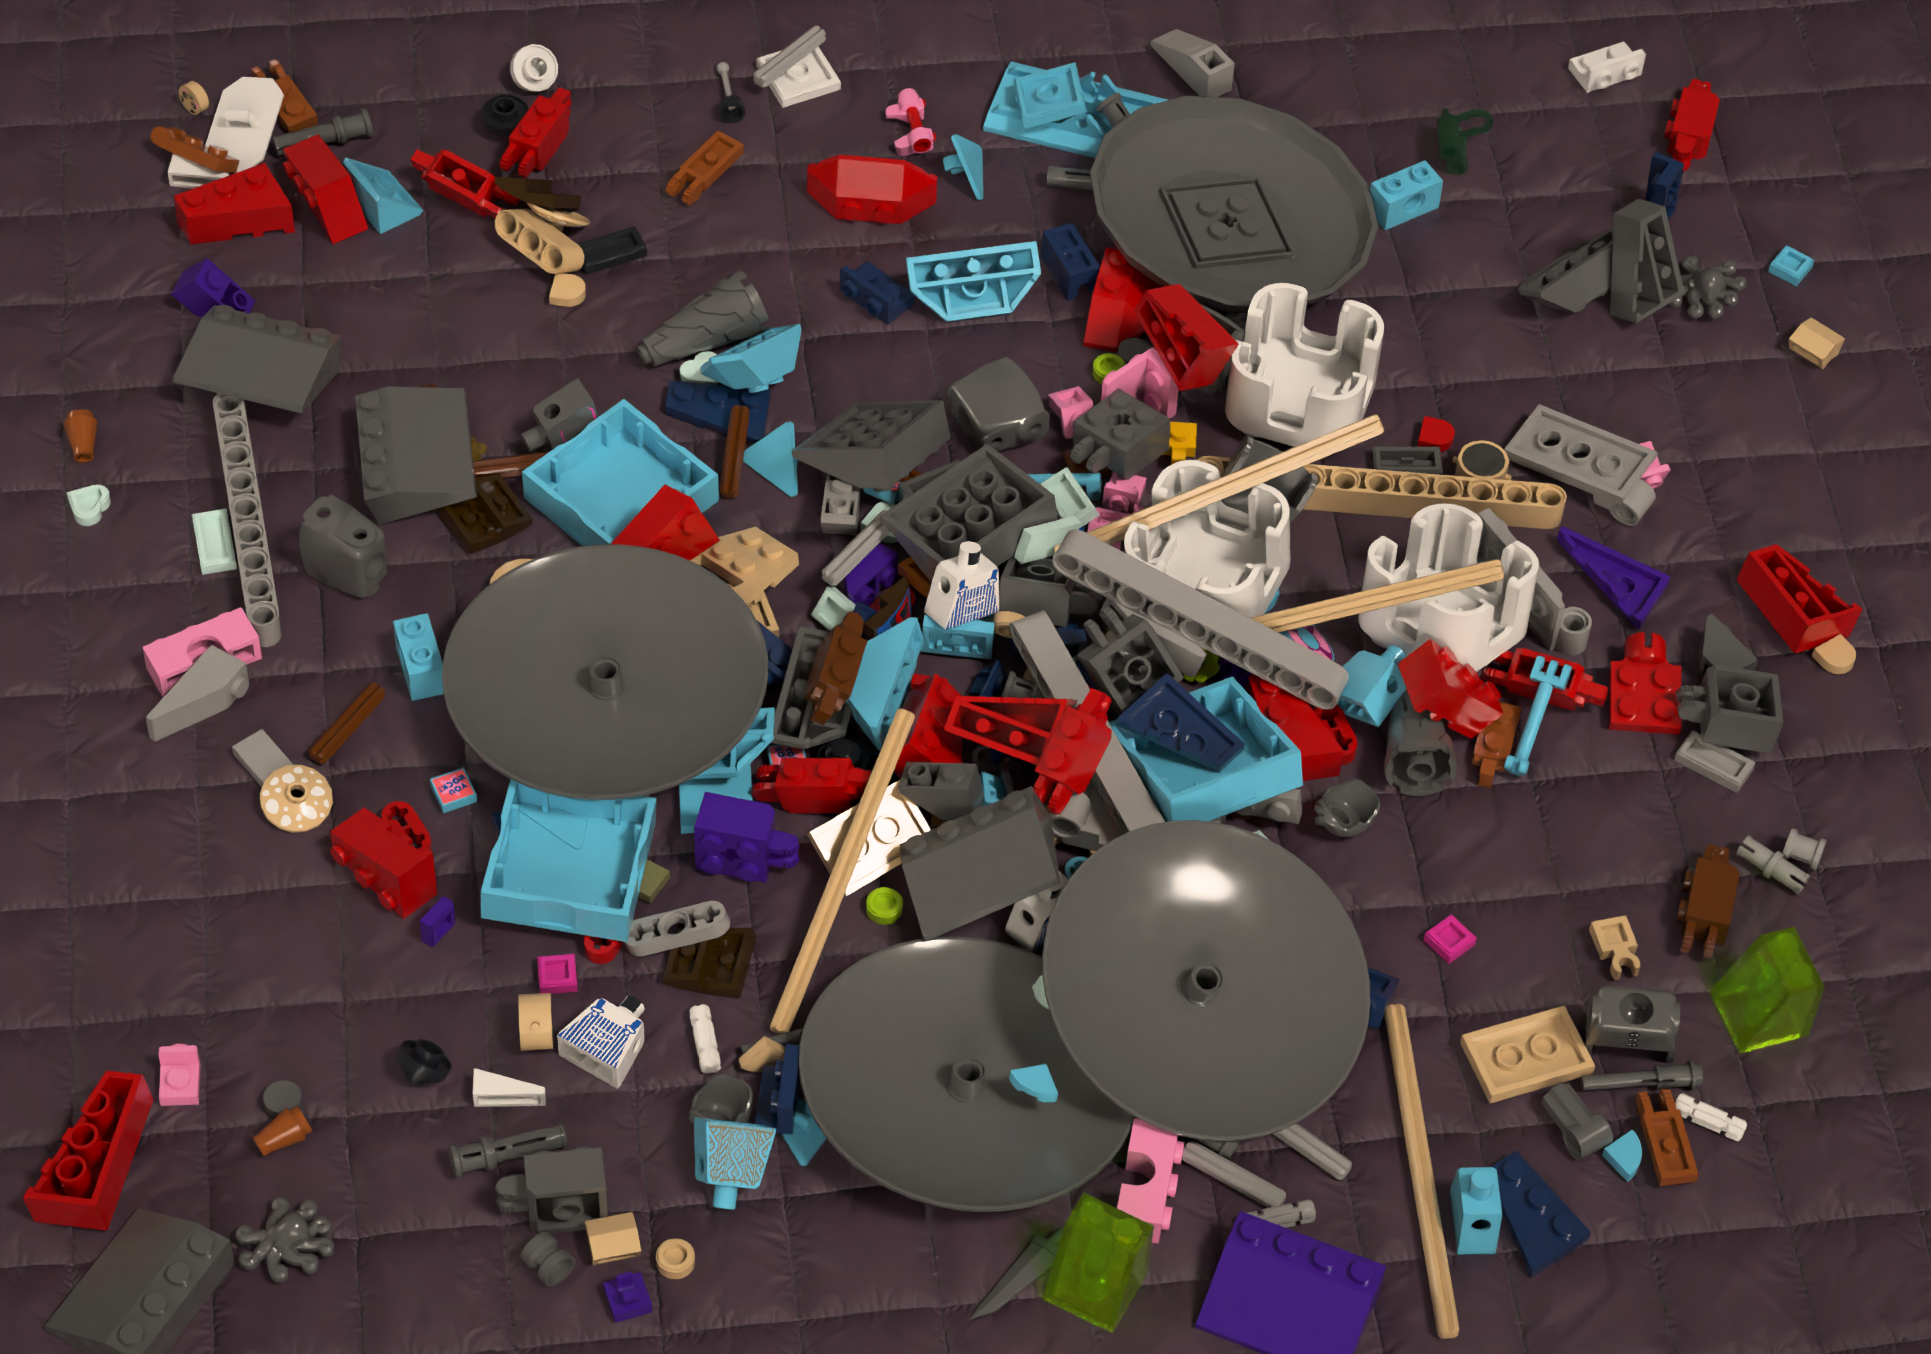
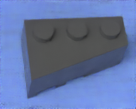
(1643, 262)

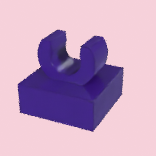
(627, 1296)

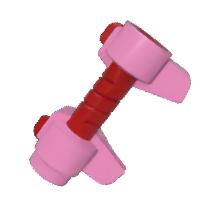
(911, 110)

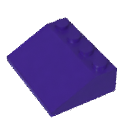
(1289, 1292)

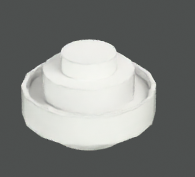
(534, 68)

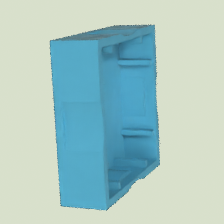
(611, 473)
(1194, 792)
(554, 887)

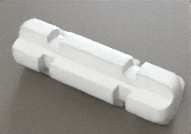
(705, 1039)
(1711, 1117)

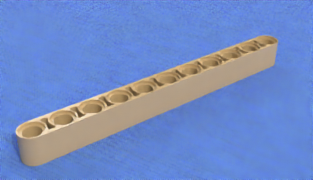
(1409, 492)

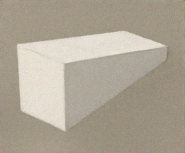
(190, 174)
(502, 1091)

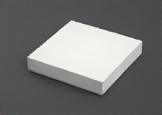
(804, 80)

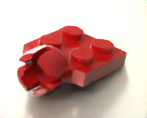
(1644, 688)

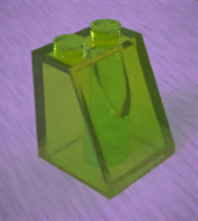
(1770, 992)
(1099, 1262)

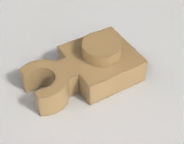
(1616, 941)

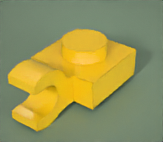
(1182, 441)

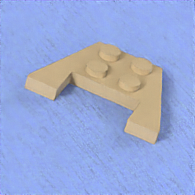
(749, 562)

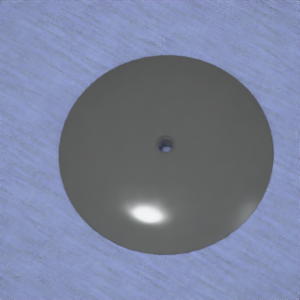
(605, 672)
(1251, 923)
(915, 1087)

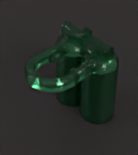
(1452, 140)

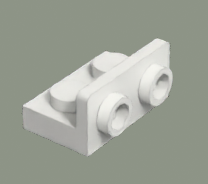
(1607, 66)

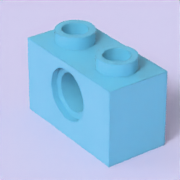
(1406, 194)
(419, 656)

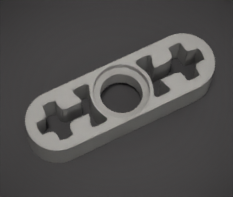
(698, 913)

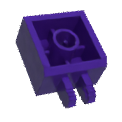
(740, 839)

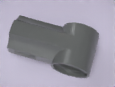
(1581, 1130)

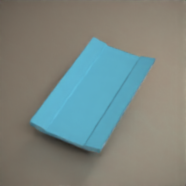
(1075, 134)

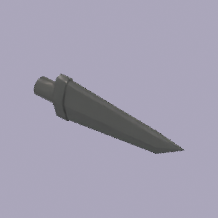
(1029, 1266)

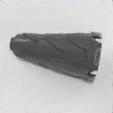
(707, 322)
(1417, 751)

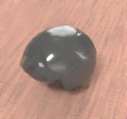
(1347, 808)
(723, 1099)

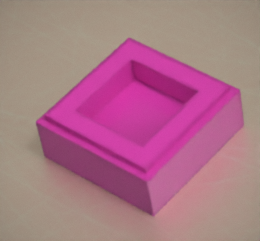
(1449, 939)
(557, 974)

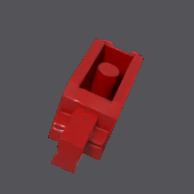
(1693, 122)
(538, 133)
(461, 182)
(1518, 682)
(1074, 751)
(811, 784)

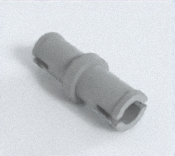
(1773, 864)

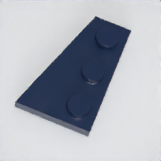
(711, 406)
(1181, 724)
(1537, 1216)

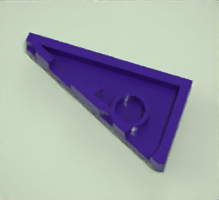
(1626, 582)

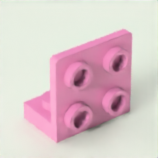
(1145, 380)

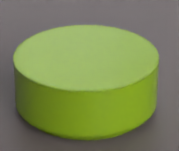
(1105, 364)
(884, 905)

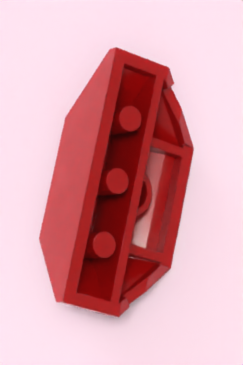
(871, 188)
(1113, 303)

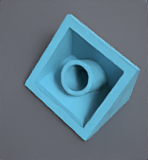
(381, 196)

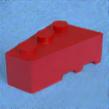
(325, 188)
(234, 206)
(1185, 336)
(671, 525)
(1794, 601)
(1007, 723)

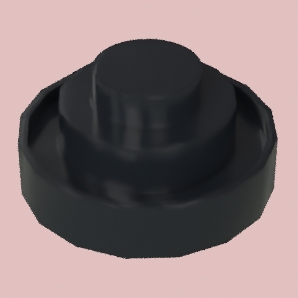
(503, 114)
(847, 748)
(423, 1062)

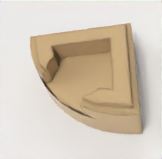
(761, 1054)

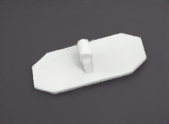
(246, 119)

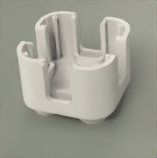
(1298, 381)
(1218, 548)
(1471, 622)

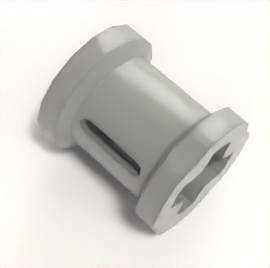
(1804, 848)

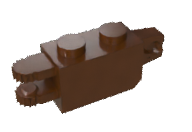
(835, 668)
(1710, 900)

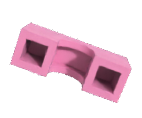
(173, 656)
(1153, 1155)

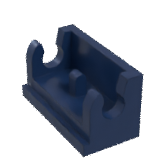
(1069, 260)

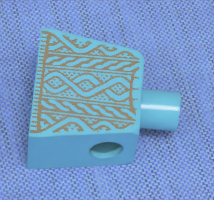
(730, 1156)

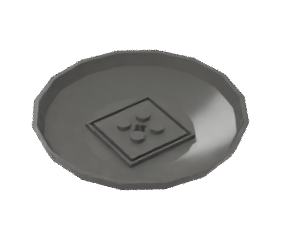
(1202, 161)

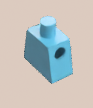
(1372, 685)
(1474, 1198)

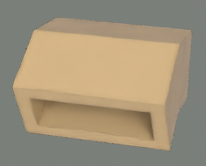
(1816, 342)
(613, 1238)

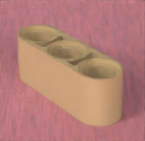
(539, 241)

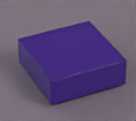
(437, 921)

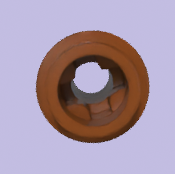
(81, 434)
(283, 1131)

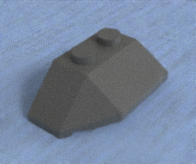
(1574, 276)
(793, 710)

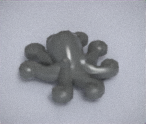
(1709, 287)
(287, 1239)

